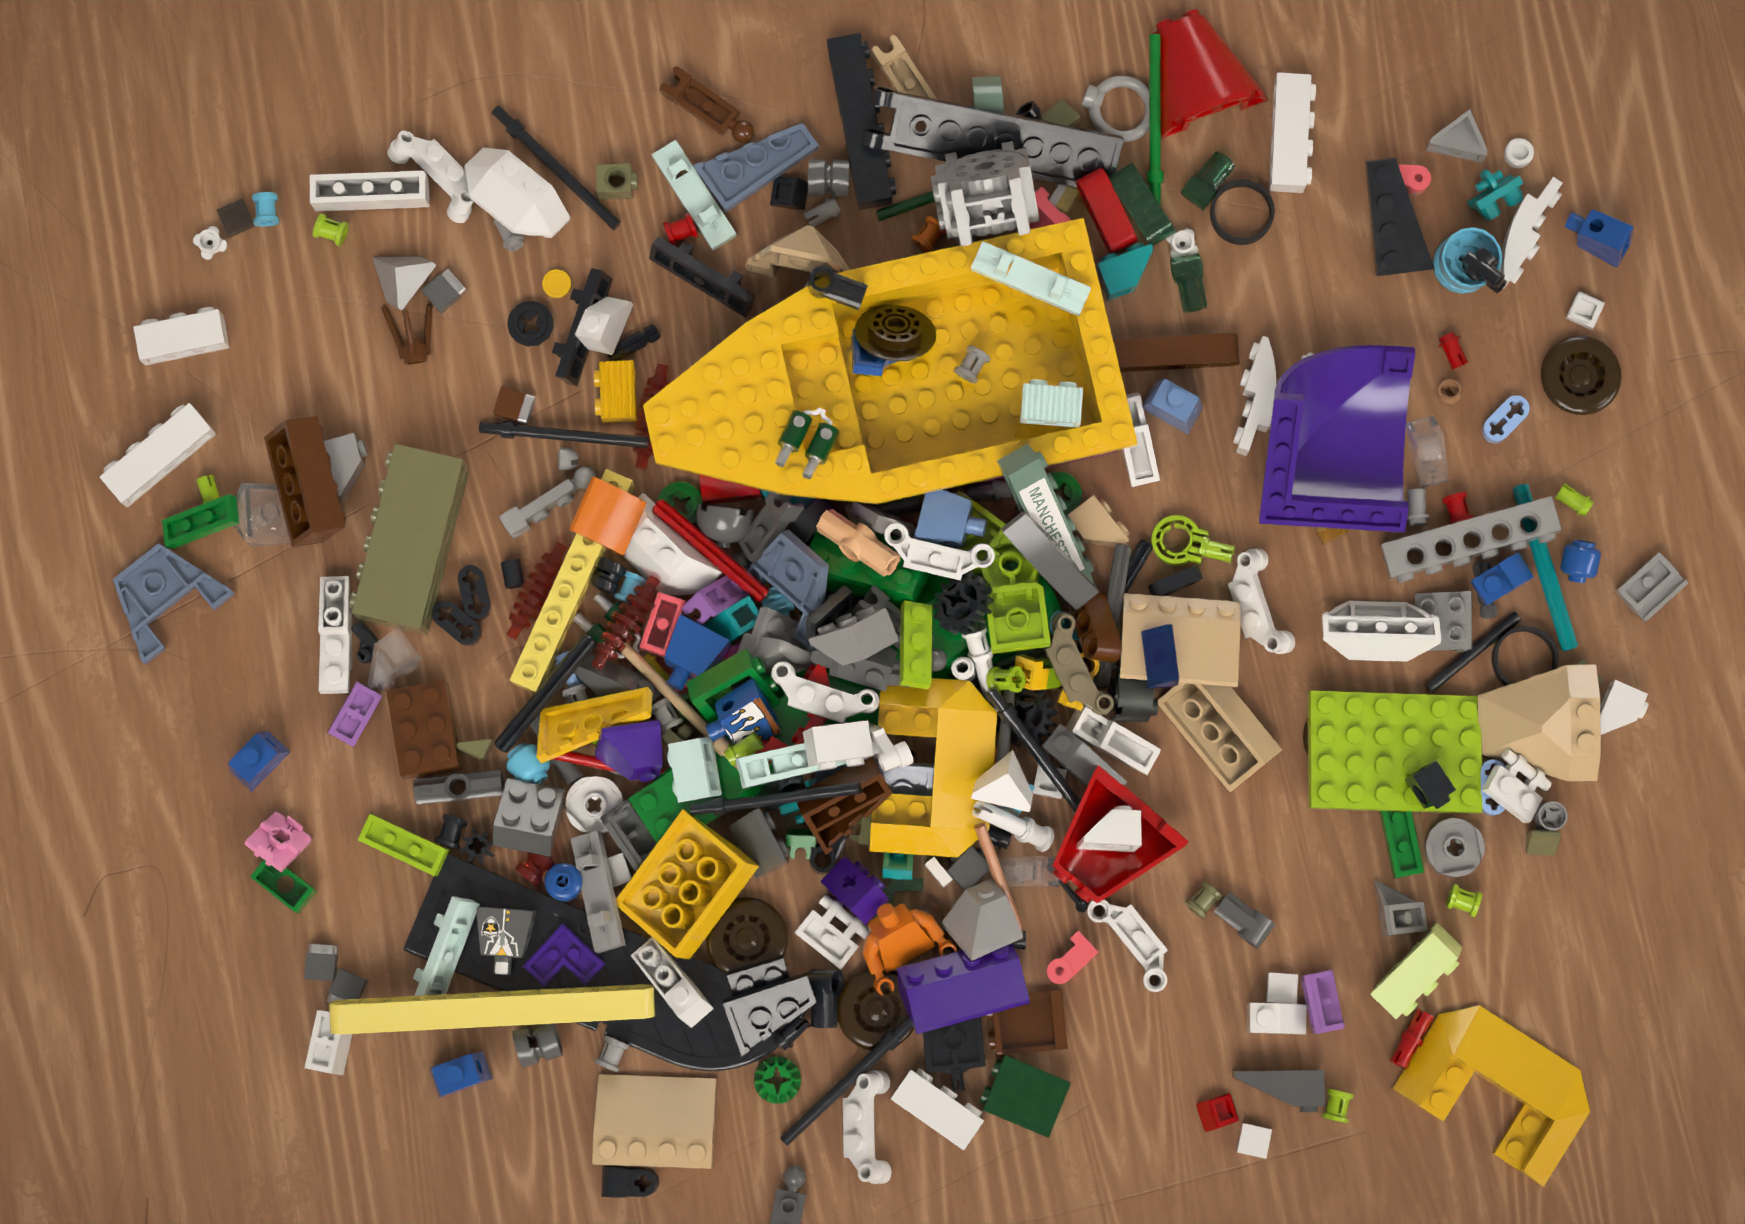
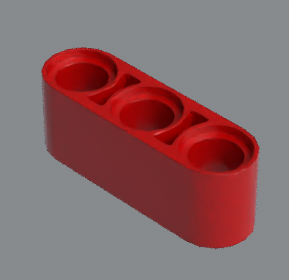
(1106, 211)

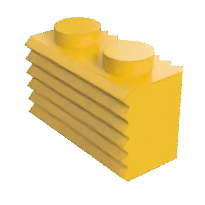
(617, 391)

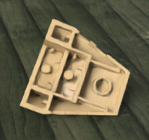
(798, 250)
(1548, 721)

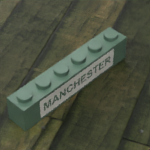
(1035, 495)

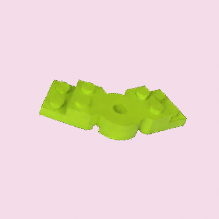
(1019, 601)

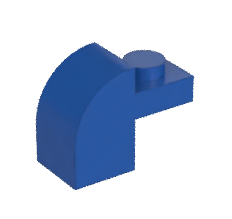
(1502, 579)

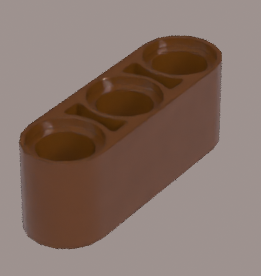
(1097, 630)

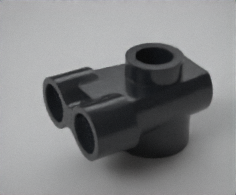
(1482, 267)

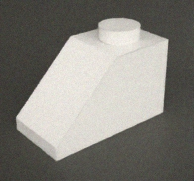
(603, 324)
(1621, 706)
(1115, 832)
(1276, 1018)

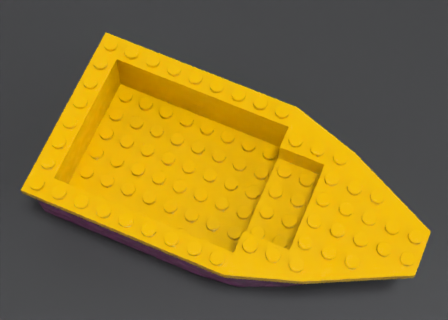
(919, 420)

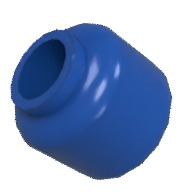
(1580, 560)
(571, 890)

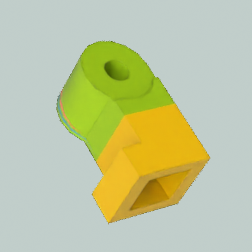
(1038, 673)

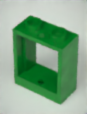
(724, 675)

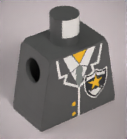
(504, 934)

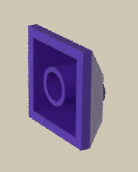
(632, 750)

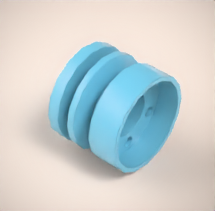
(1447, 256)

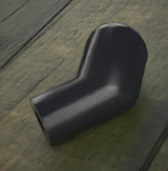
(367, 642)

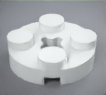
(578, 798)

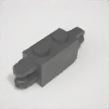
(875, 671)

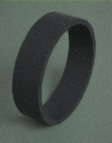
(1252, 185)
(1554, 652)

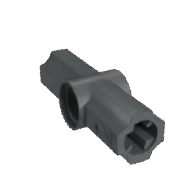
(440, 788)

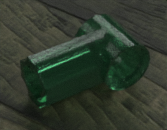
(1204, 185)
(1188, 274)

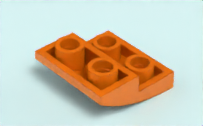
(608, 516)

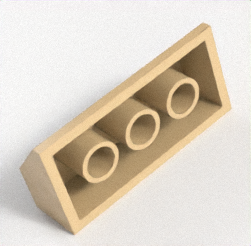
(1220, 730)

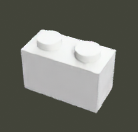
(838, 744)

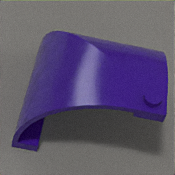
(1339, 441)

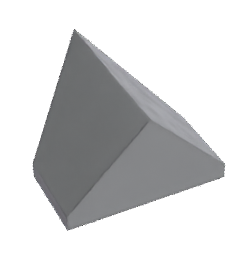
(1460, 140)
(402, 277)
(1399, 912)

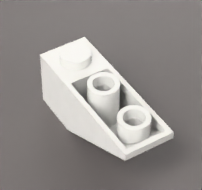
(672, 982)

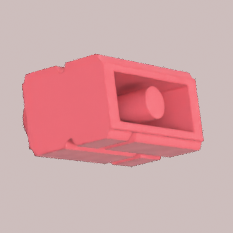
(661, 624)

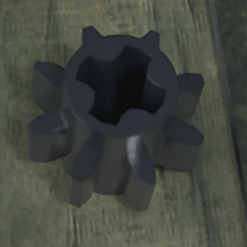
(470, 842)

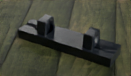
(682, 264)
(574, 353)

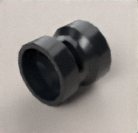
(606, 582)

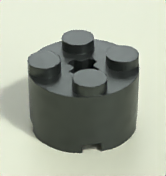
(1131, 698)

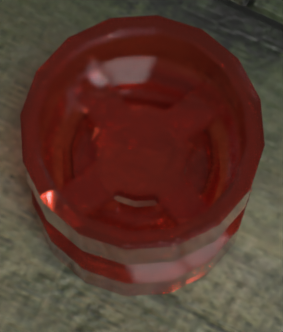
(532, 873)

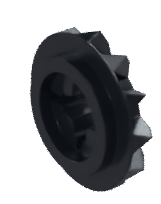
(530, 310)

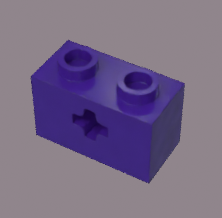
(855, 890)

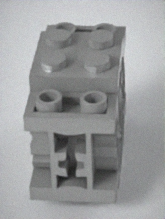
(985, 193)

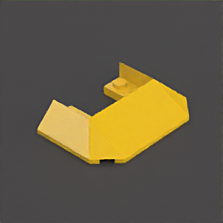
(964, 751)
(1516, 1064)

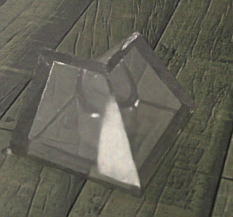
(261, 515)

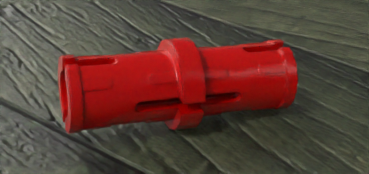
(1411, 1039)

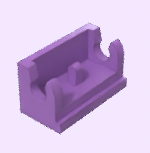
(715, 598)
(354, 714)
(1322, 1002)

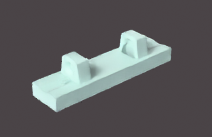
(694, 195)
(1031, 278)
(786, 764)
(447, 947)

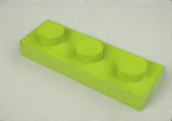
(915, 645)
(403, 845)

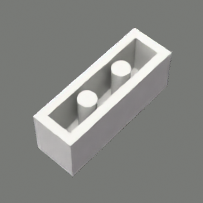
(181, 336)
(938, 1108)

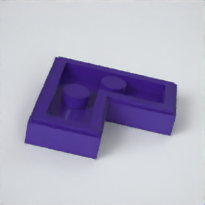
(566, 950)

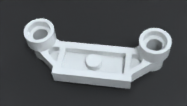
(439, 167)
(935, 557)
(1255, 614)
(822, 699)
(887, 753)
(1136, 937)
(859, 1127)

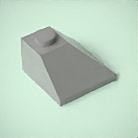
(982, 920)

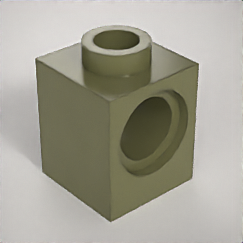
(604, 175)

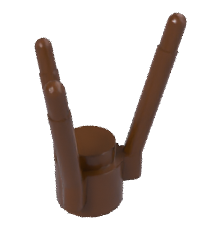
(413, 350)

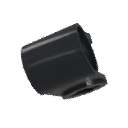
(623, 1182)

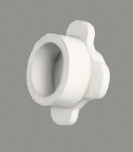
(1185, 236)
(201, 240)

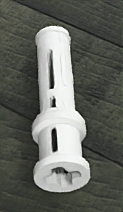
(981, 656)
(1023, 828)

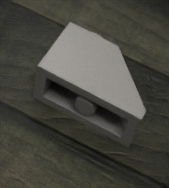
(346, 461)

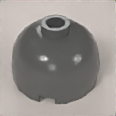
(724, 523)

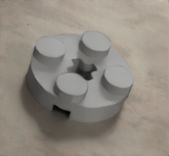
(1464, 834)

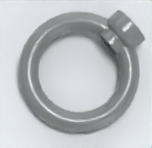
(1094, 97)

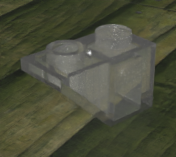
(1428, 451)
(390, 658)
(1029, 872)

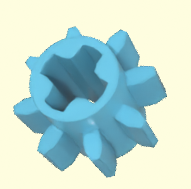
(778, 602)

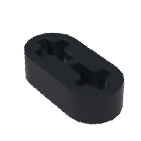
(1176, 581)
(467, 594)
(461, 618)

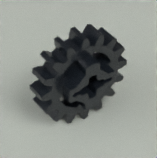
(963, 603)
(1038, 714)

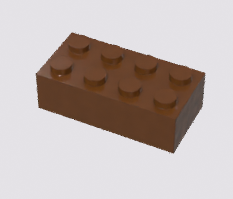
(305, 481)

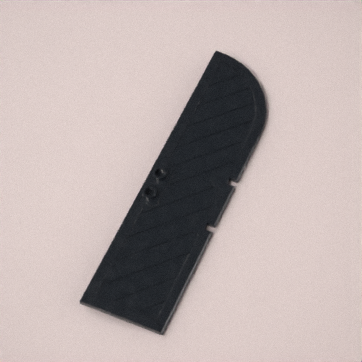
(703, 1047)

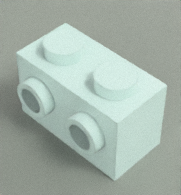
(694, 769)

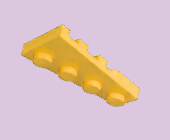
(580, 722)

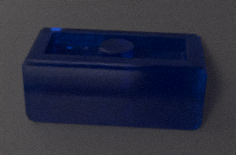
(1160, 656)

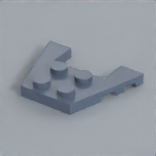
(795, 574)
(154, 586)

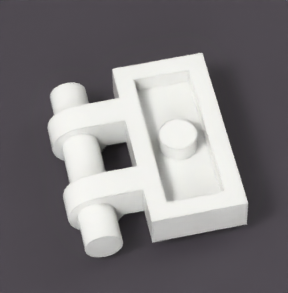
(1512, 793)
(828, 939)

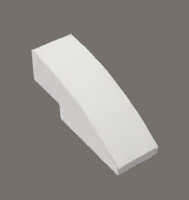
(1140, 459)
(1113, 740)

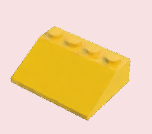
(685, 885)

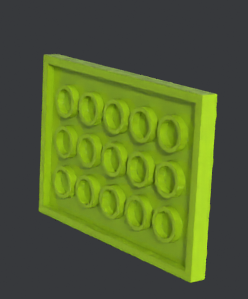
(1373, 741)

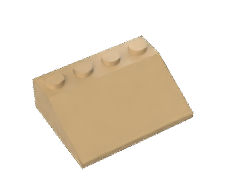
(1203, 633)
(654, 1121)

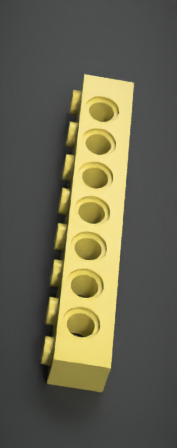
(561, 605)

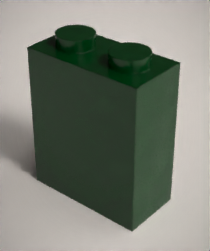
(1024, 1095)

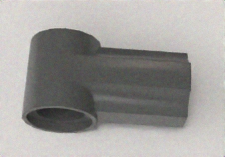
(1250, 924)

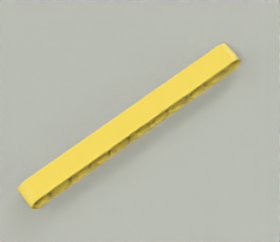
(491, 1009)

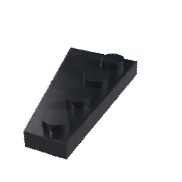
(1394, 226)

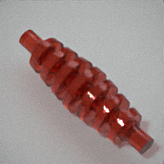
(657, 383)
(536, 591)
(625, 622)

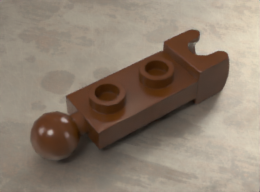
(706, 106)

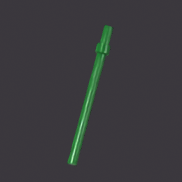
(1155, 176)

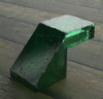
(902, 885)

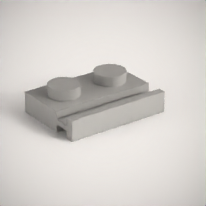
(1651, 587)

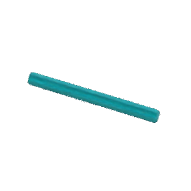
(1547, 577)

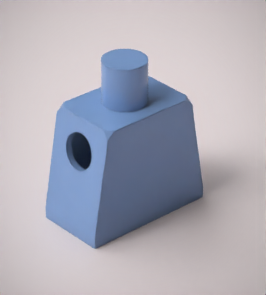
(1173, 405)
(948, 520)

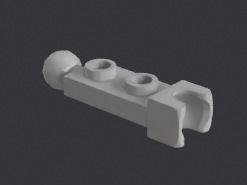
(517, 520)

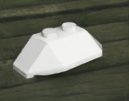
(514, 194)
(667, 556)
(1380, 630)

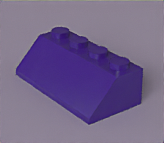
(959, 989)

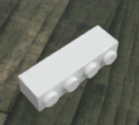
(1290, 133)
(369, 191)
(157, 455)

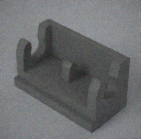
(629, 833)

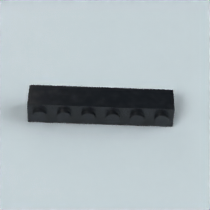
(854, 94)

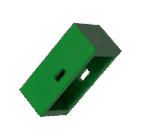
(296, 899)

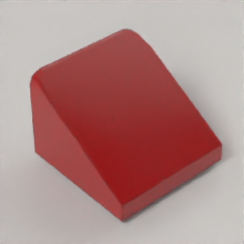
(1217, 1112)

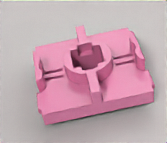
(270, 849)

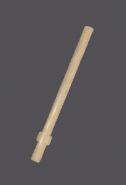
(720, 744)

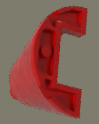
(1199, 74)
(1105, 872)

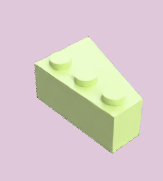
(1418, 972)

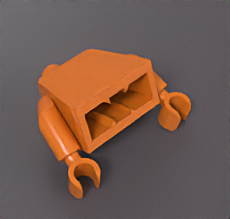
(898, 938)

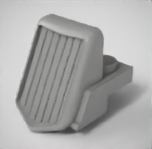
(774, 642)

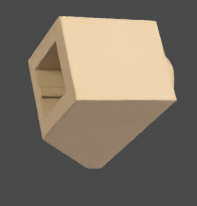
(1096, 525)

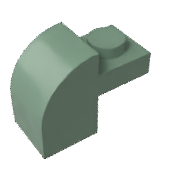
(987, 93)

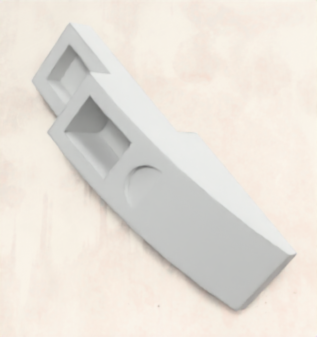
(1520, 238)
(1260, 386)
(335, 635)

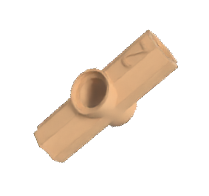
(858, 542)

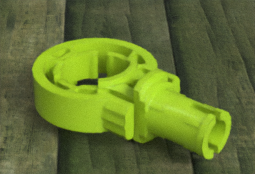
(1197, 536)

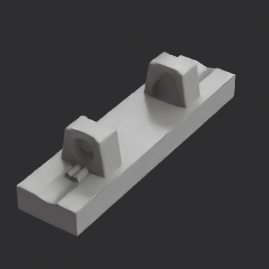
(598, 892)

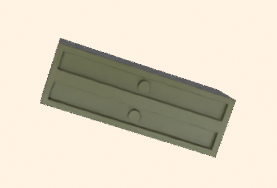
(409, 539)

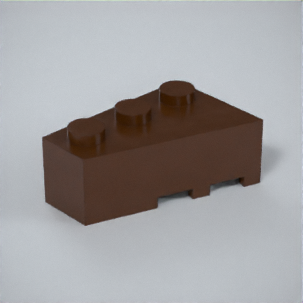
(836, 815)

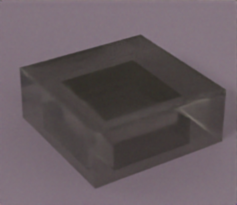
(236, 218)

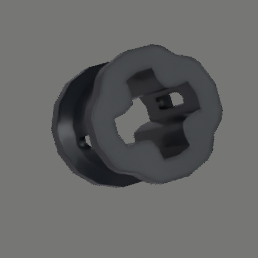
(451, 831)

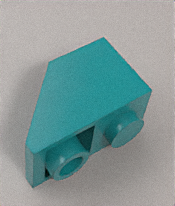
(1123, 272)
(735, 620)

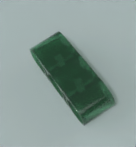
(1142, 204)

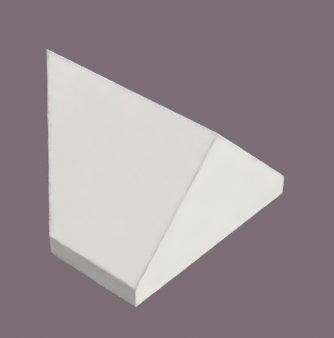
(1004, 785)

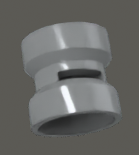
(1555, 813)

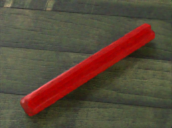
(710, 550)

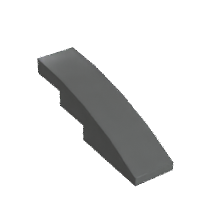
(1049, 560)

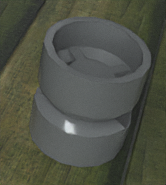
(828, 177)
(547, 1040)

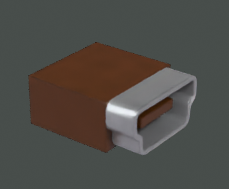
(514, 405)

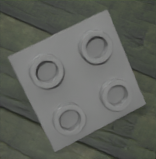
(1454, 616)

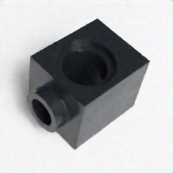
(1431, 785)

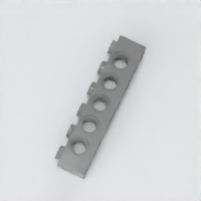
(1540, 511)

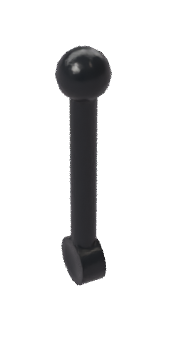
(1081, 906)

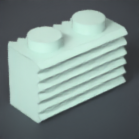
(1051, 404)

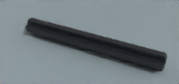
(545, 693)

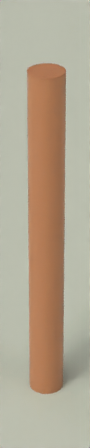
(995, 867)

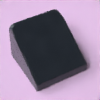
(789, 193)

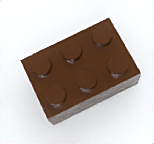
(424, 729)

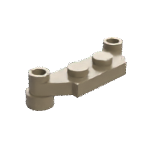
(1071, 668)

